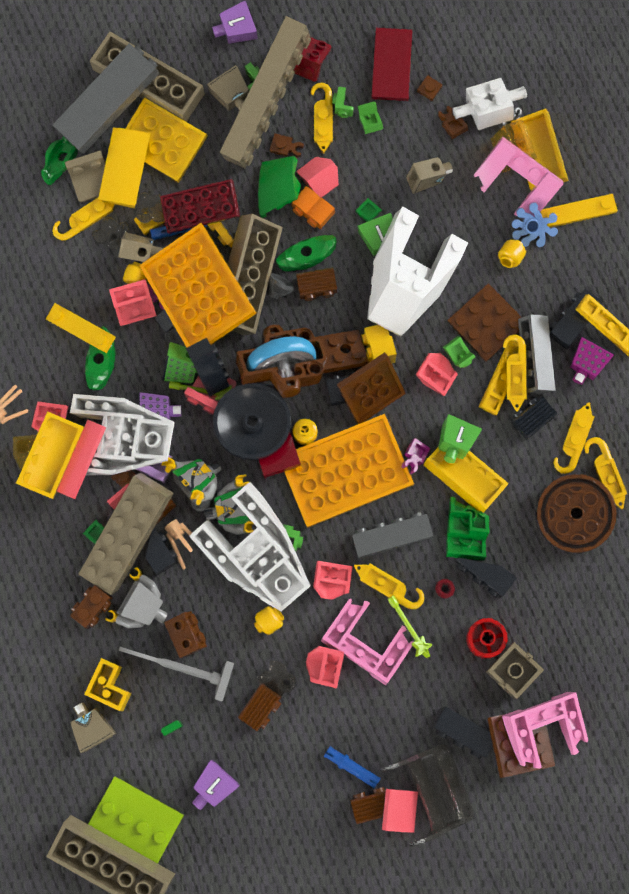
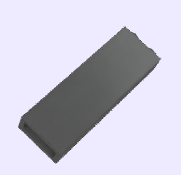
(106, 98)

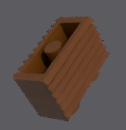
(317, 284)
(259, 708)
(368, 806)

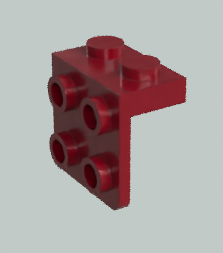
(312, 59)

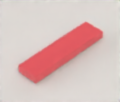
(81, 459)

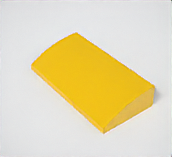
(545, 143)
(124, 167)
(50, 455)
(468, 478)

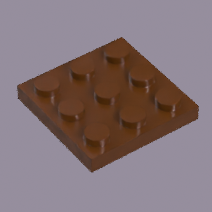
(486, 322)
(371, 388)
(505, 756)

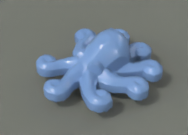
(534, 225)

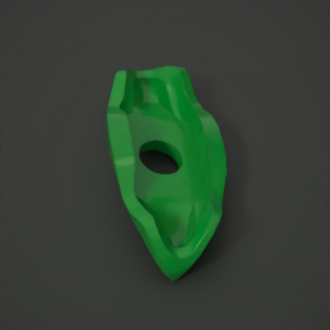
(53, 166)
(293, 260)
(98, 374)

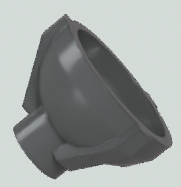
(279, 286)

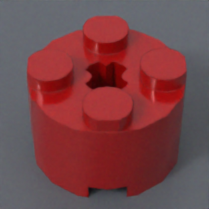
(492, 628)

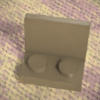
(87, 175)

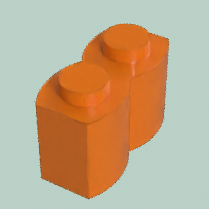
(313, 208)

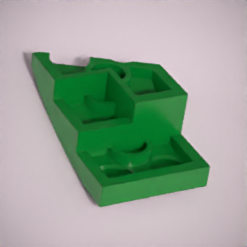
(277, 184)
(464, 530)

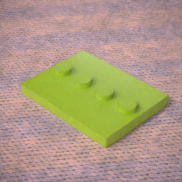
(136, 819)

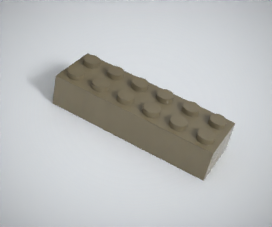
(168, 90)
(253, 261)
(125, 533)
(107, 861)

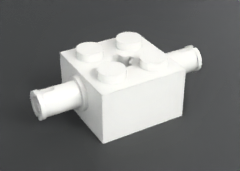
(489, 103)

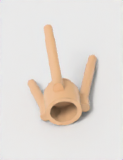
(3, 419)
(176, 531)

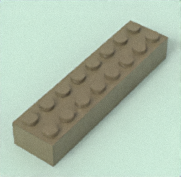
(266, 92)

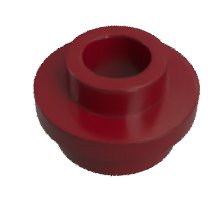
(449, 583)

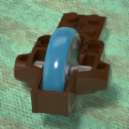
(290, 356)

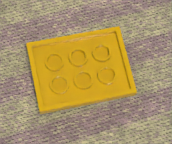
(171, 139)

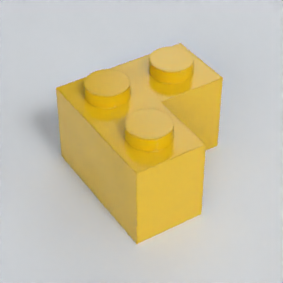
(378, 342)
(103, 688)

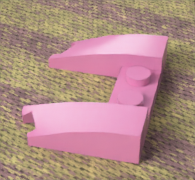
(508, 154)
(379, 666)
(561, 708)

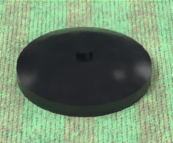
(252, 421)

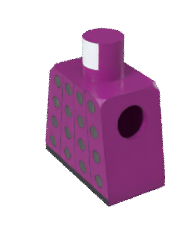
(589, 360)

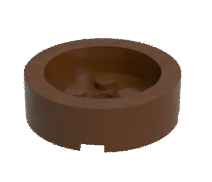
(597, 513)

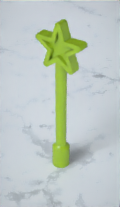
(176, 385)
(420, 644)

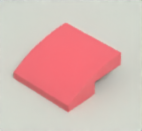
(133, 302)
(399, 810)

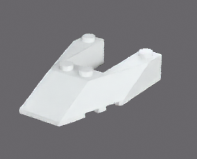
(403, 286)
(131, 437)
(264, 560)

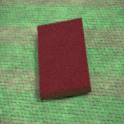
(392, 64)
(200, 205)
(282, 460)

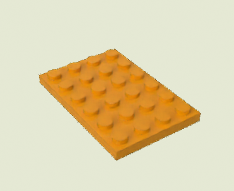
(197, 288)
(347, 471)

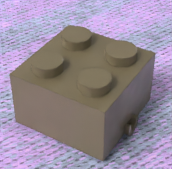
(514, 670)

